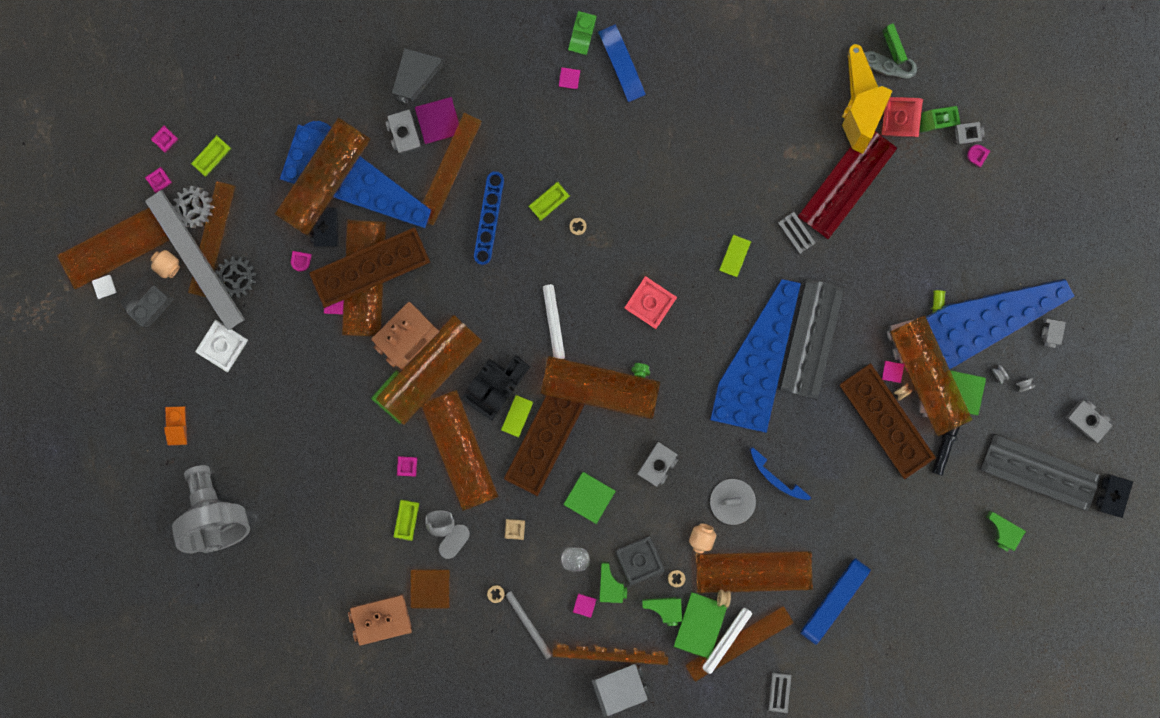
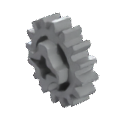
(201, 204)

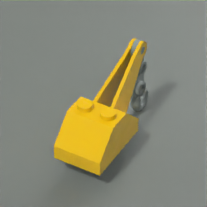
(867, 98)

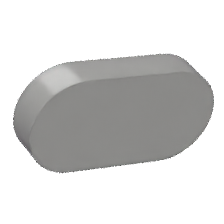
(454, 542)

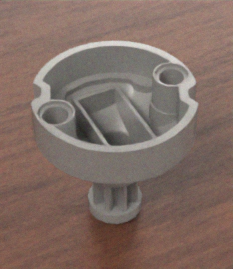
(209, 522)

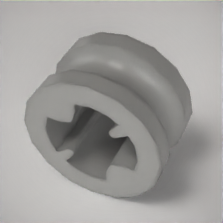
(1000, 374)
(1025, 384)

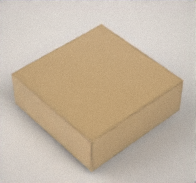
(514, 529)

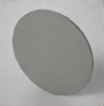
(733, 501)

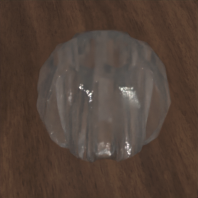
(575, 559)

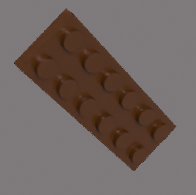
(369, 267)
(887, 421)
(543, 444)

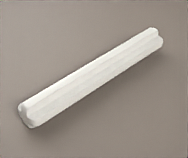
(553, 321)
(727, 640)

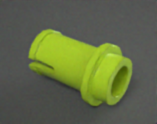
(938, 300)

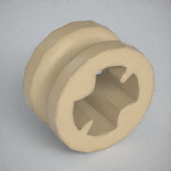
(579, 232)
(902, 392)
(670, 578)
(489, 594)
(723, 598)

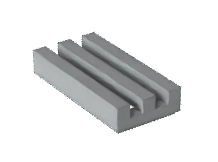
(804, 230)
(772, 690)

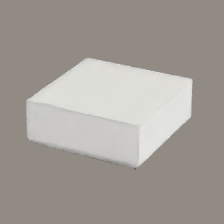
(104, 286)

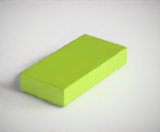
(211, 156)
(549, 201)
(735, 256)
(517, 416)
(406, 520)

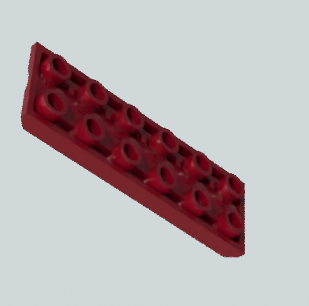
(846, 185)

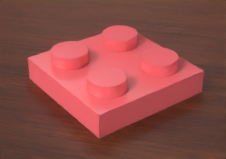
(902, 117)
(650, 302)

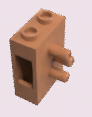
(404, 336)
(380, 619)

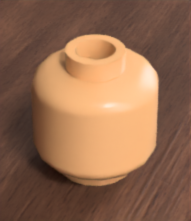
(165, 264)
(702, 538)

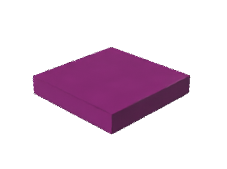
(437, 120)

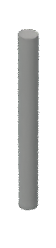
(528, 624)

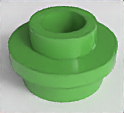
(640, 370)

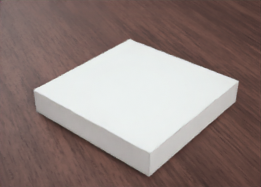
(221, 346)

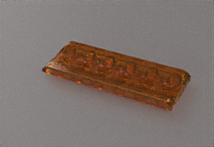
(323, 176)
(112, 248)
(363, 311)
(428, 370)
(930, 375)
(600, 388)
(459, 450)
(754, 571)

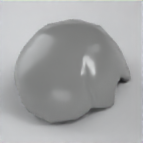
(439, 523)

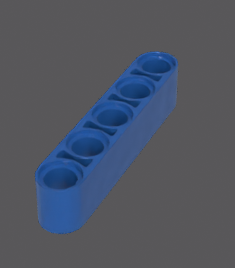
(493, 209)
(835, 601)

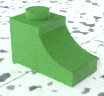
(582, 33)
(939, 119)
(1007, 533)
(610, 588)
(667, 608)

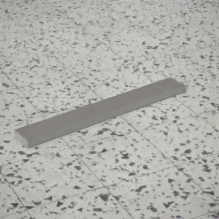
(195, 260)

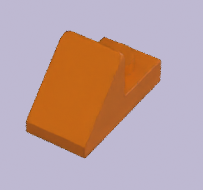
(176, 425)

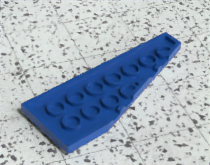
(363, 185)
(978, 323)
(751, 380)

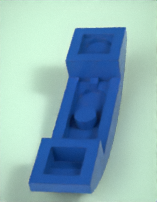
(622, 63)
(760, 460)

